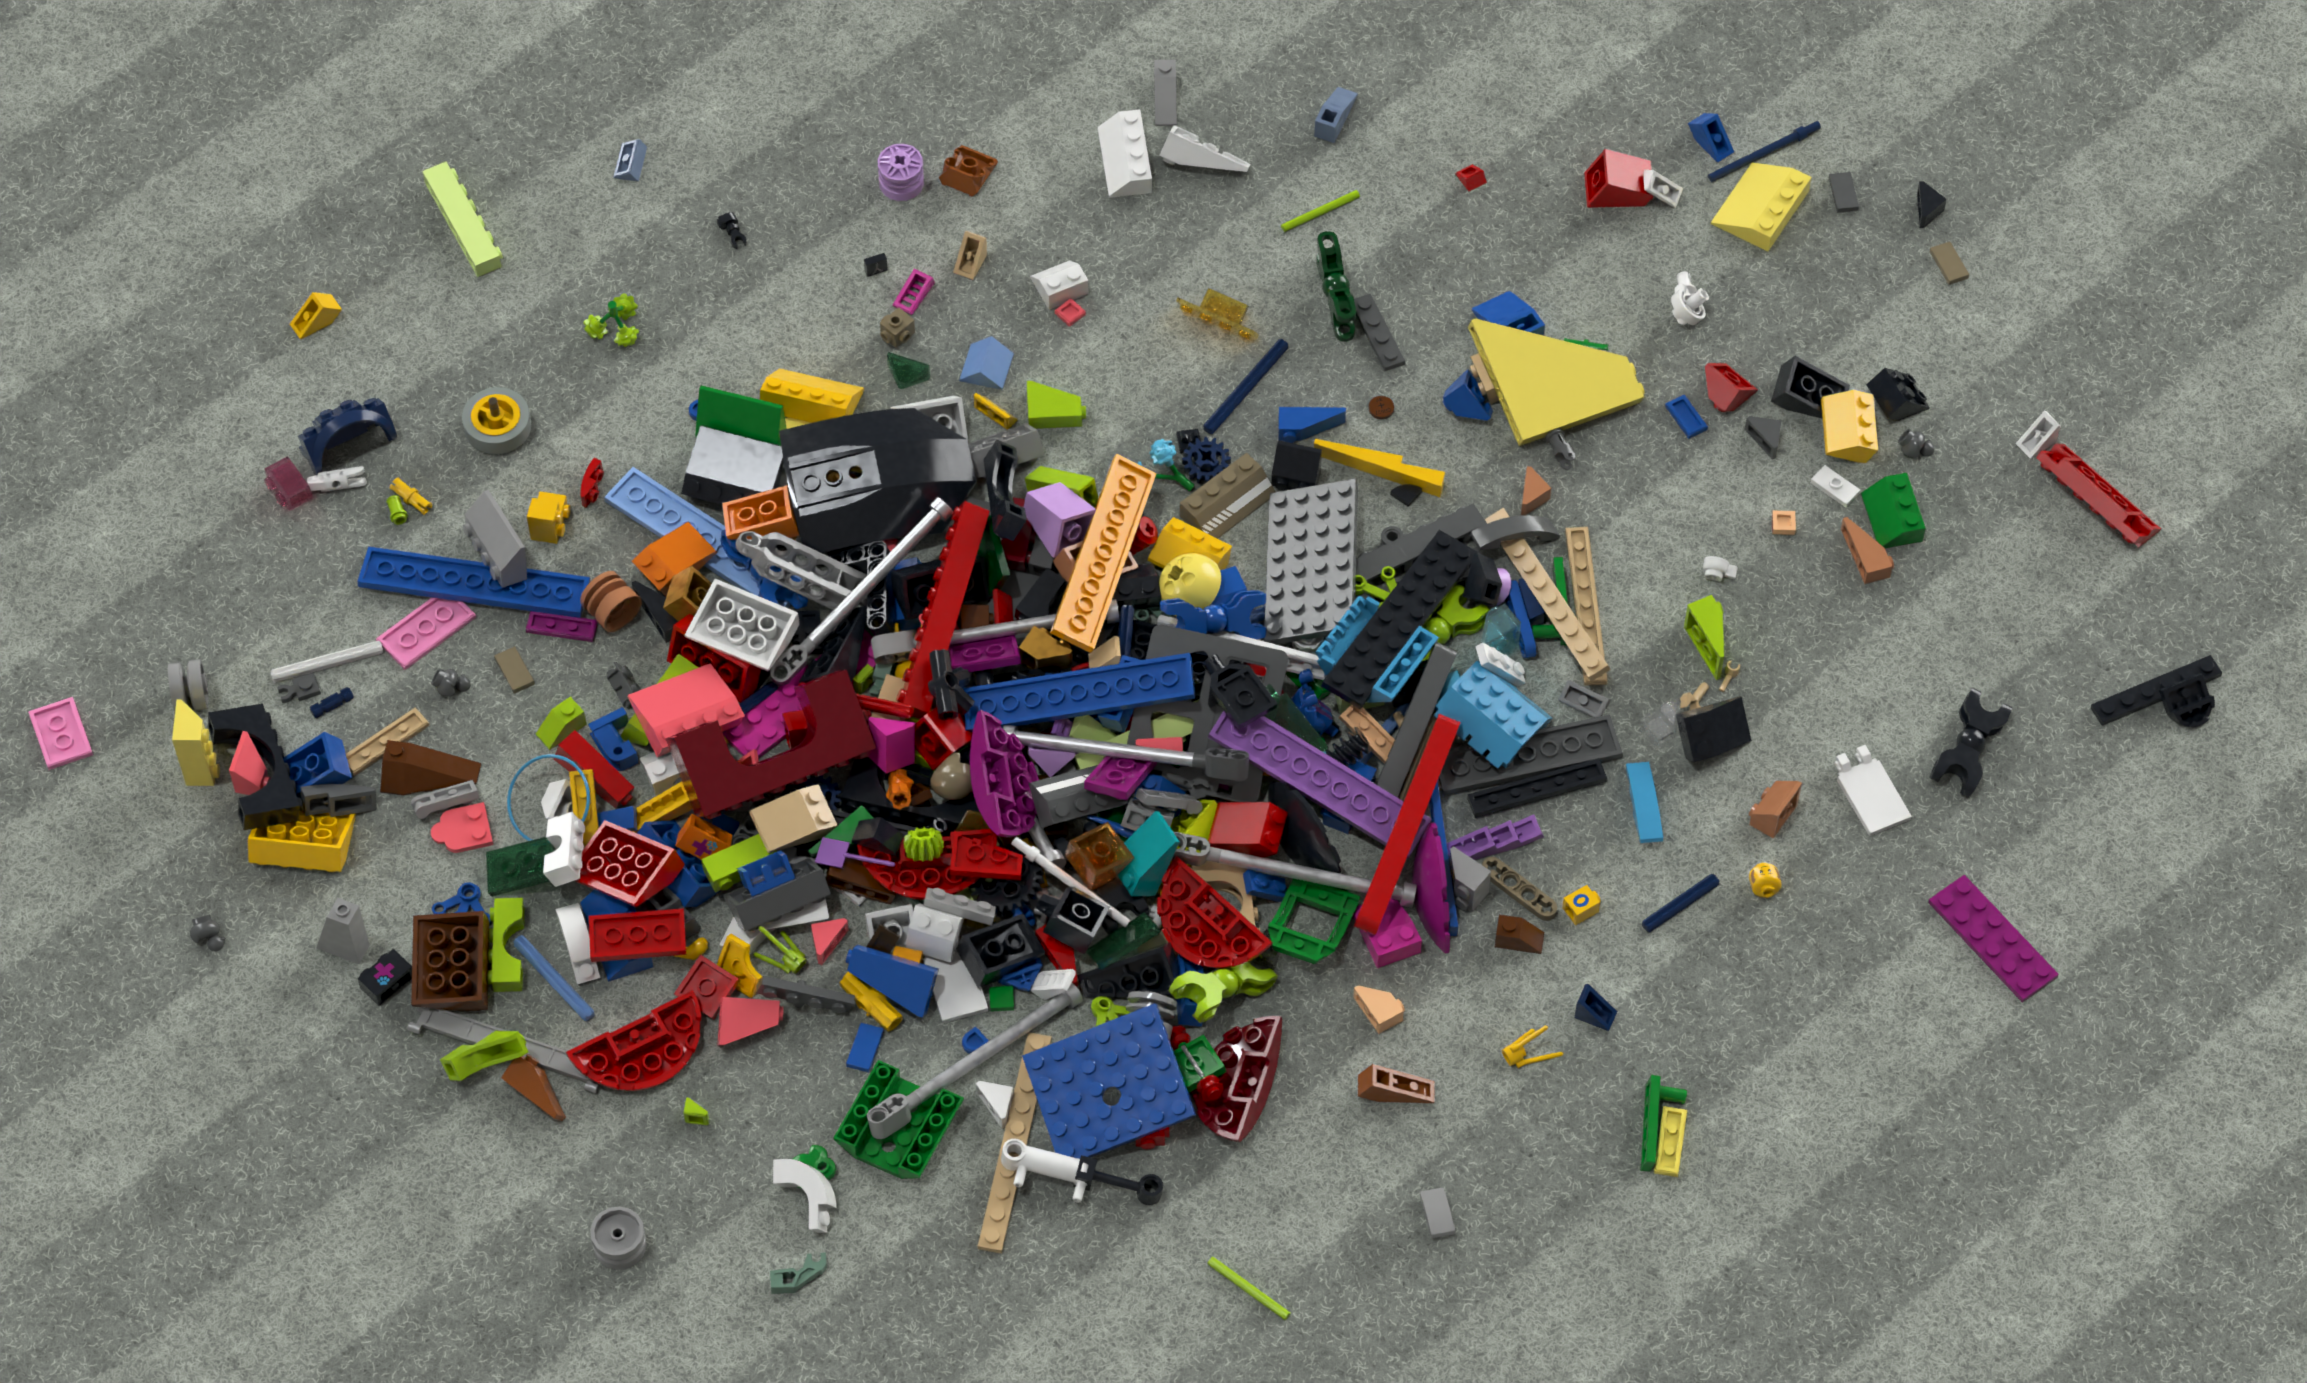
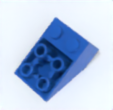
(1510, 312)

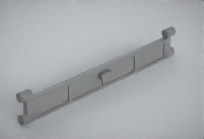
(474, 1031)

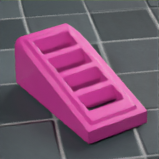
(921, 277)

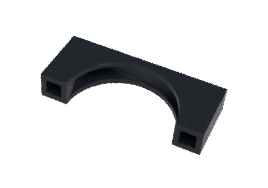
(865, 790)
(277, 799)

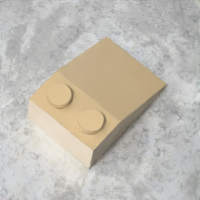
(794, 819)

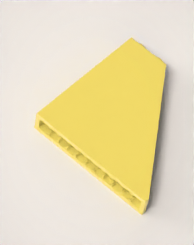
(1552, 381)

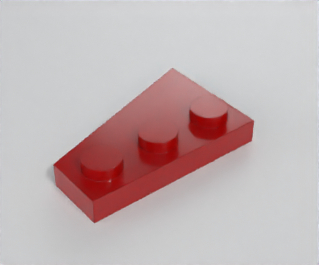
(980, 860)

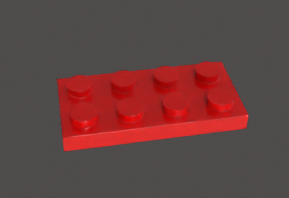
(637, 935)

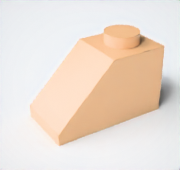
(1379, 1007)

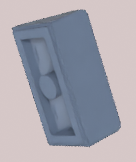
(630, 160)

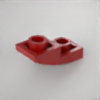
(589, 487)

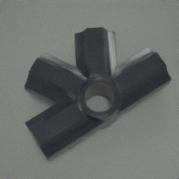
(948, 685)

